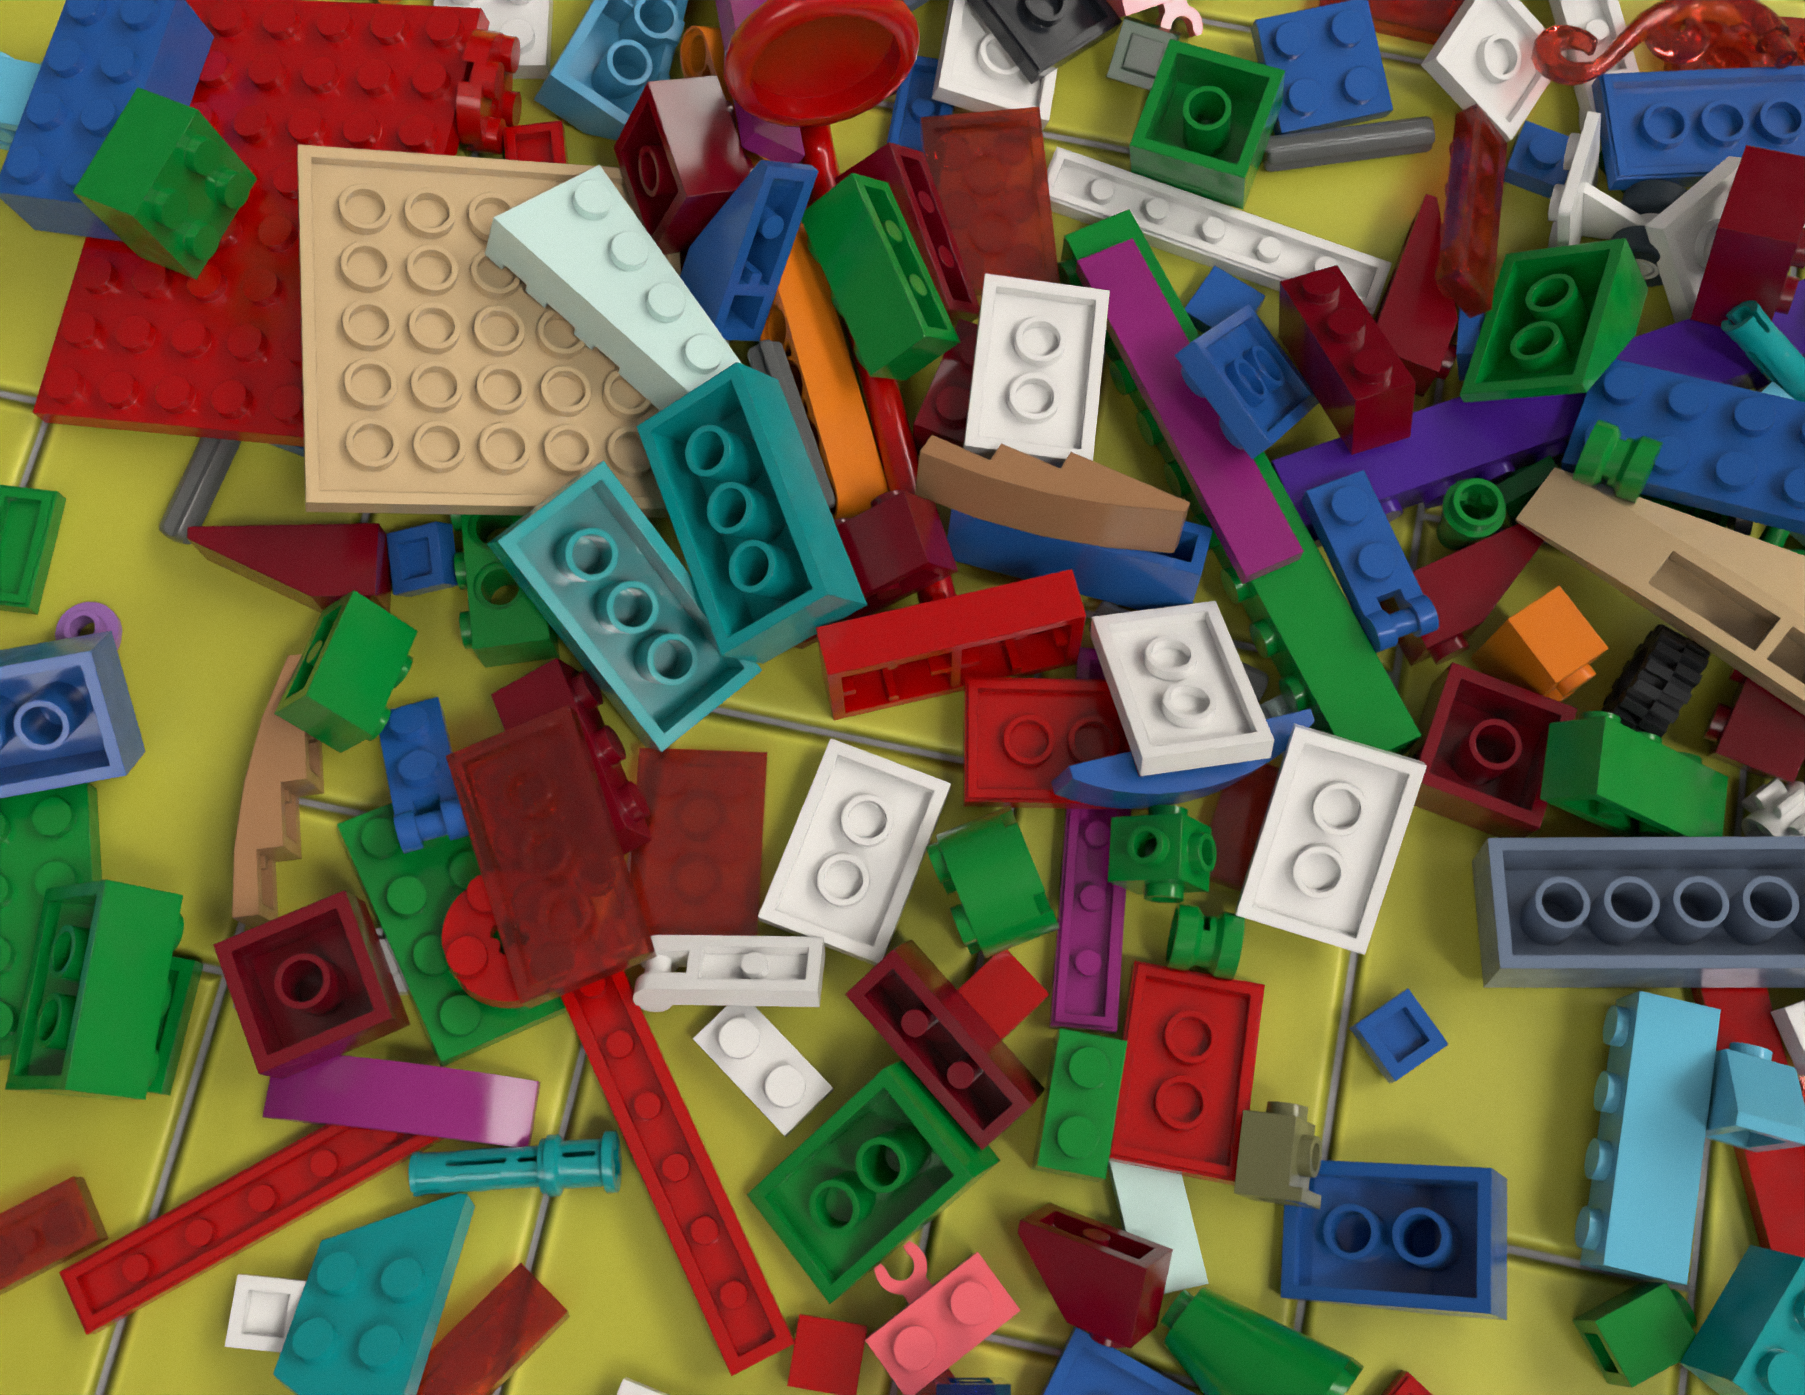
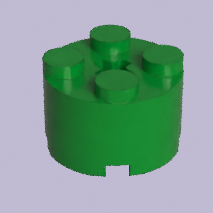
(995, 881)

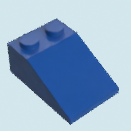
(1400, 1239)

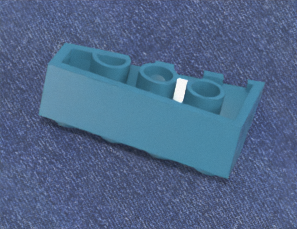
(611, 61)

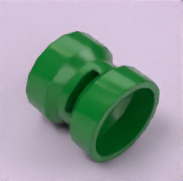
(1619, 461)
(1205, 941)

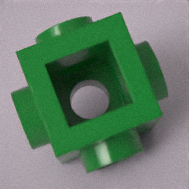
(1161, 854)

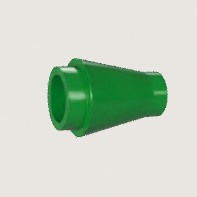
(1470, 512)

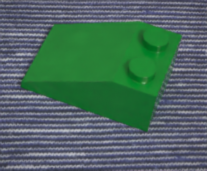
(1556, 321)
(869, 1179)

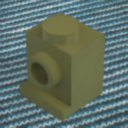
(1278, 1156)

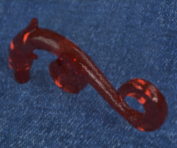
(1746, 17)

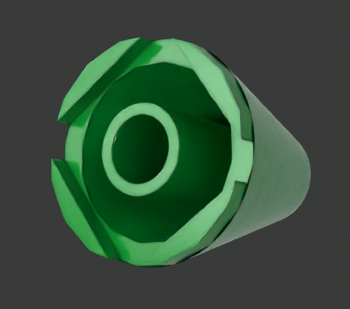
(1247, 1353)

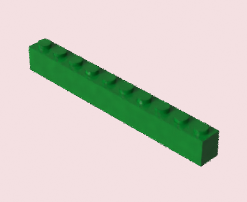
(1295, 610)

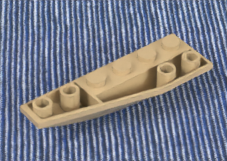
(1699, 577)

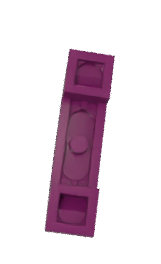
(408, 1100)

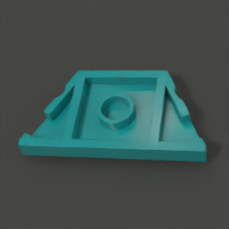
(375, 1303)

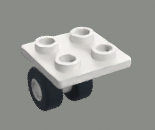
(1586, 211)

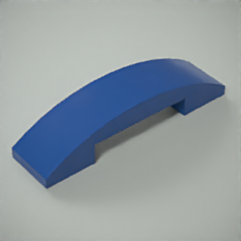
(1116, 783)

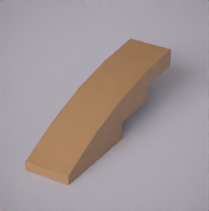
(1066, 503)
(280, 770)

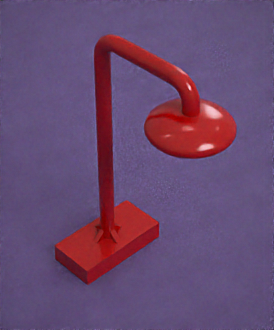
(808, 70)

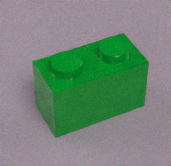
(348, 673)
(1079, 1105)

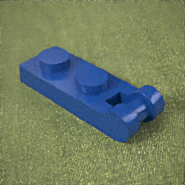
(1368, 560)
(419, 775)

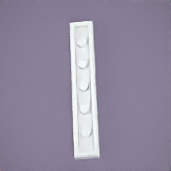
(1204, 228)

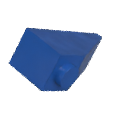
(746, 246)

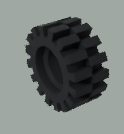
(1657, 681)

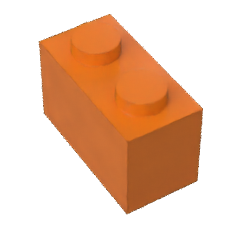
(1543, 648)

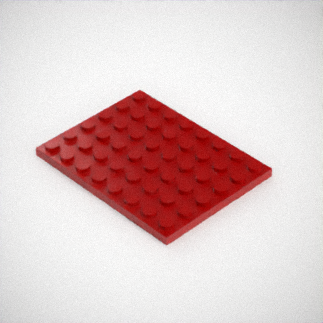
(226, 349)

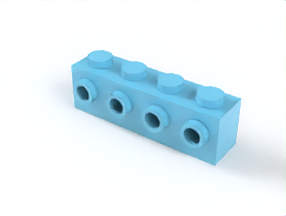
(1648, 1138)

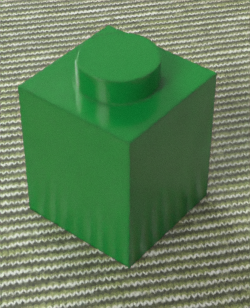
(1638, 1332)

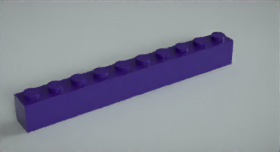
(1503, 435)

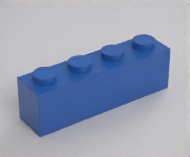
(1109, 574)

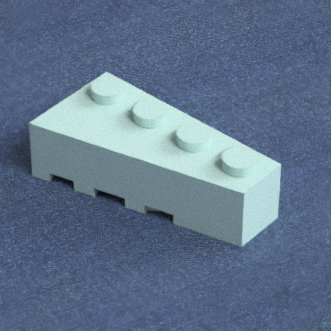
(612, 283)

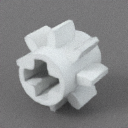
(1775, 810)

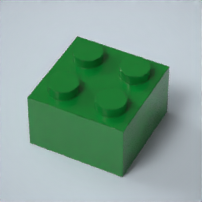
(1207, 122)
(166, 183)

